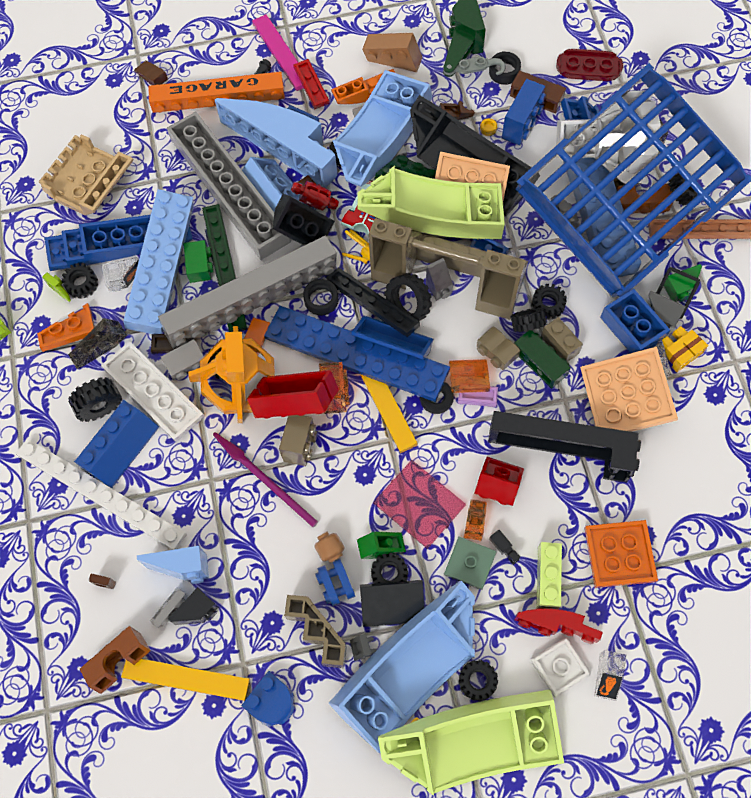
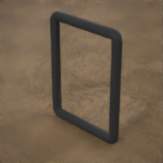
(683, 274)

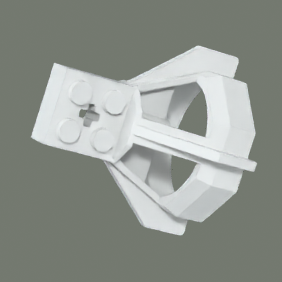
(567, 128)

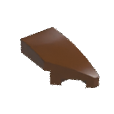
(457, 110)

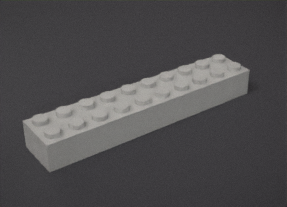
(227, 184)
(248, 292)

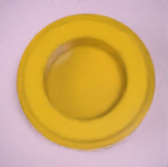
(488, 127)

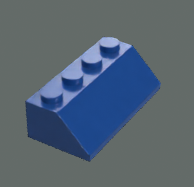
(117, 444)

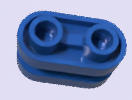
(331, 595)

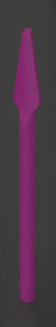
(238, 455)

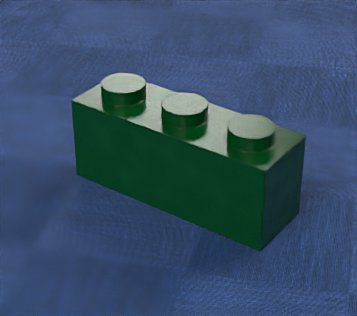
(542, 358)

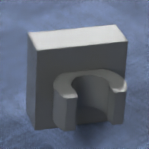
(360, 647)

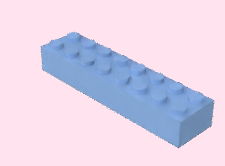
(159, 262)

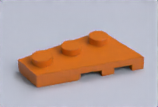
(72, 329)

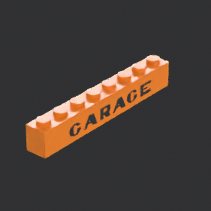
(204, 92)

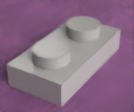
(172, 602)

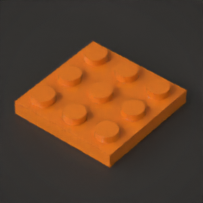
(620, 554)

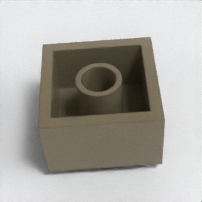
(297, 440)

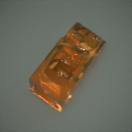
(475, 520)

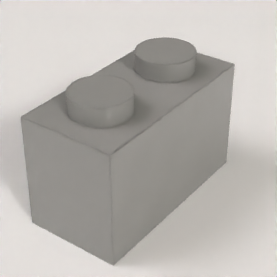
(183, 360)

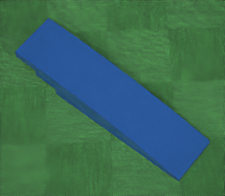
(98, 242)

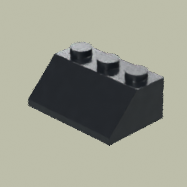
(300, 221)

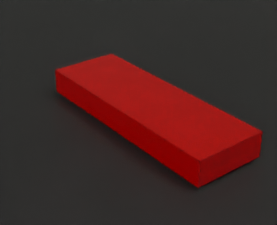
(311, 84)

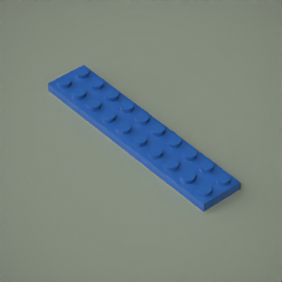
(358, 355)

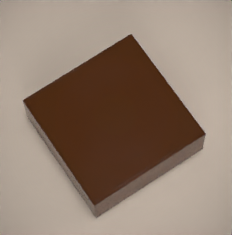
(102, 581)

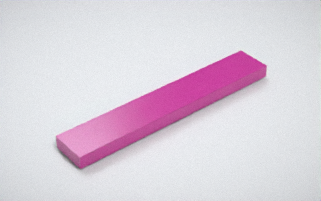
(278, 48)

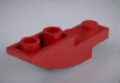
(549, 620)

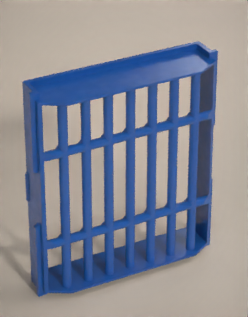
(694, 127)

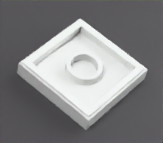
(560, 667)

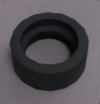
(507, 58)
(319, 284)

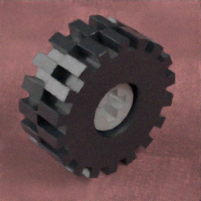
(95, 399)

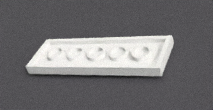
(153, 391)

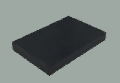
(391, 602)

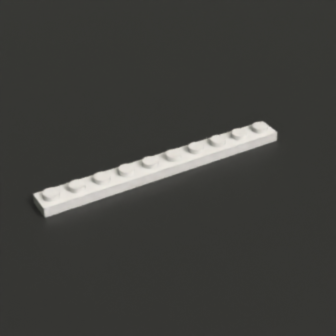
(101, 494)

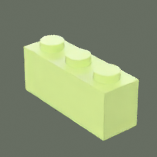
(549, 575)

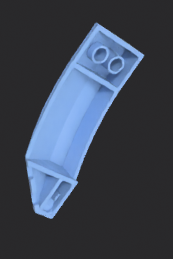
(379, 127)
(409, 666)

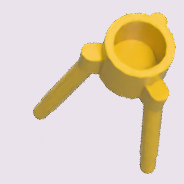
(365, 250)

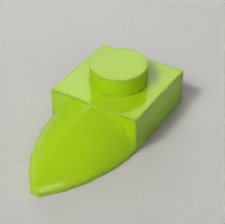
(55, 283)

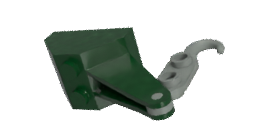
(467, 37)

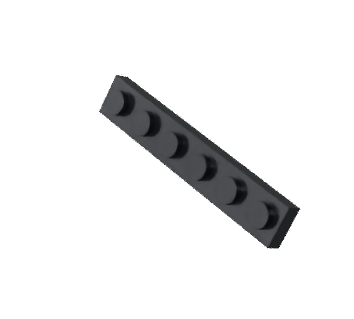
(373, 302)

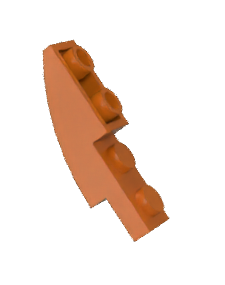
(356, 90)

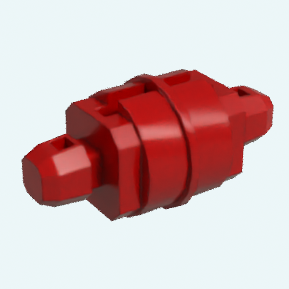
(314, 195)

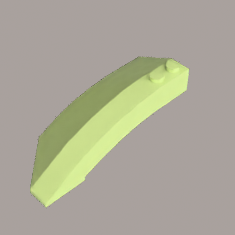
(476, 741)

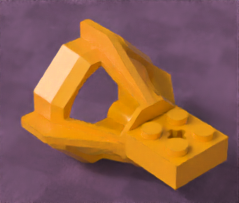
(236, 366)

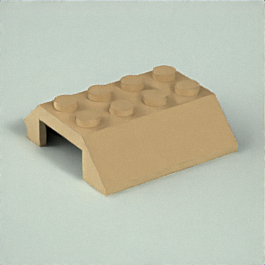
(83, 175)

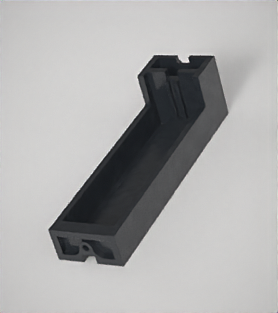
(613, 446)

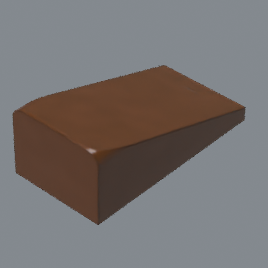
(151, 73)

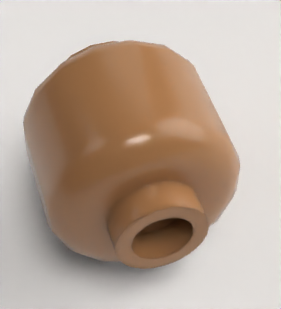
(329, 547)

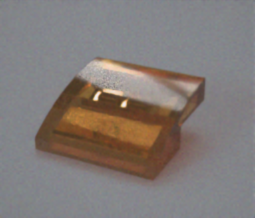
(469, 376)

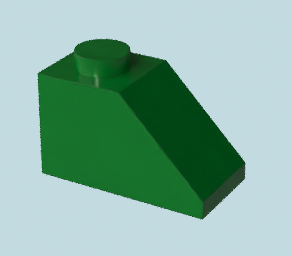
(679, 286)
(379, 543)

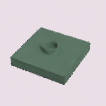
(470, 563)

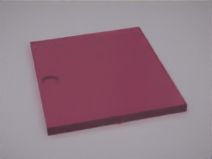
(419, 504)

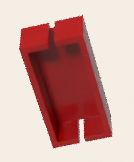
(293, 394)

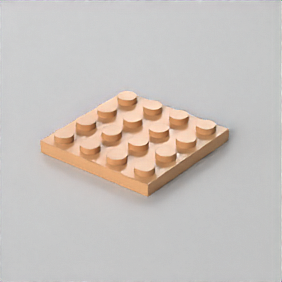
(471, 170)
(629, 392)

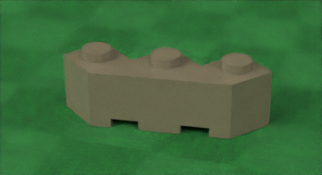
(317, 630)

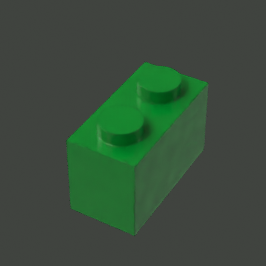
(197, 261)

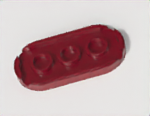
(589, 65)

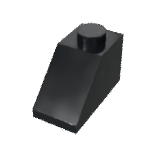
(194, 609)

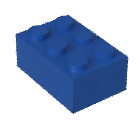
(523, 112)
(634, 322)

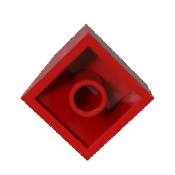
(499, 481)

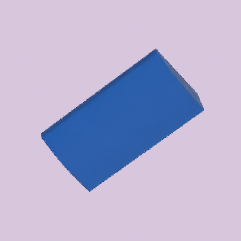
(385, 335)

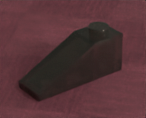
(101, 339)

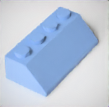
(269, 180)

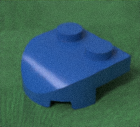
(578, 109)
(270, 701)

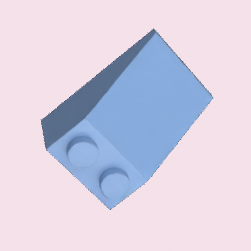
(183, 563)

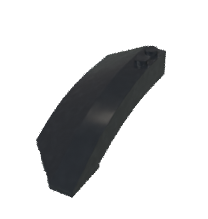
(441, 132)

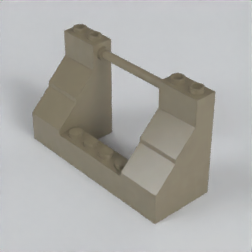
(398, 247)

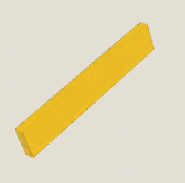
(390, 414)
(187, 679)

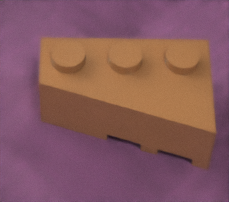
(393, 50)

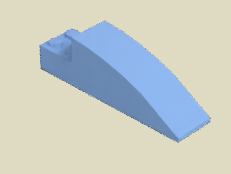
(283, 134)

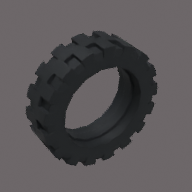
(417, 286)

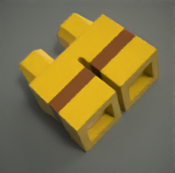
(685, 349)

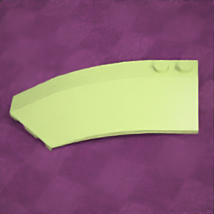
(436, 205)

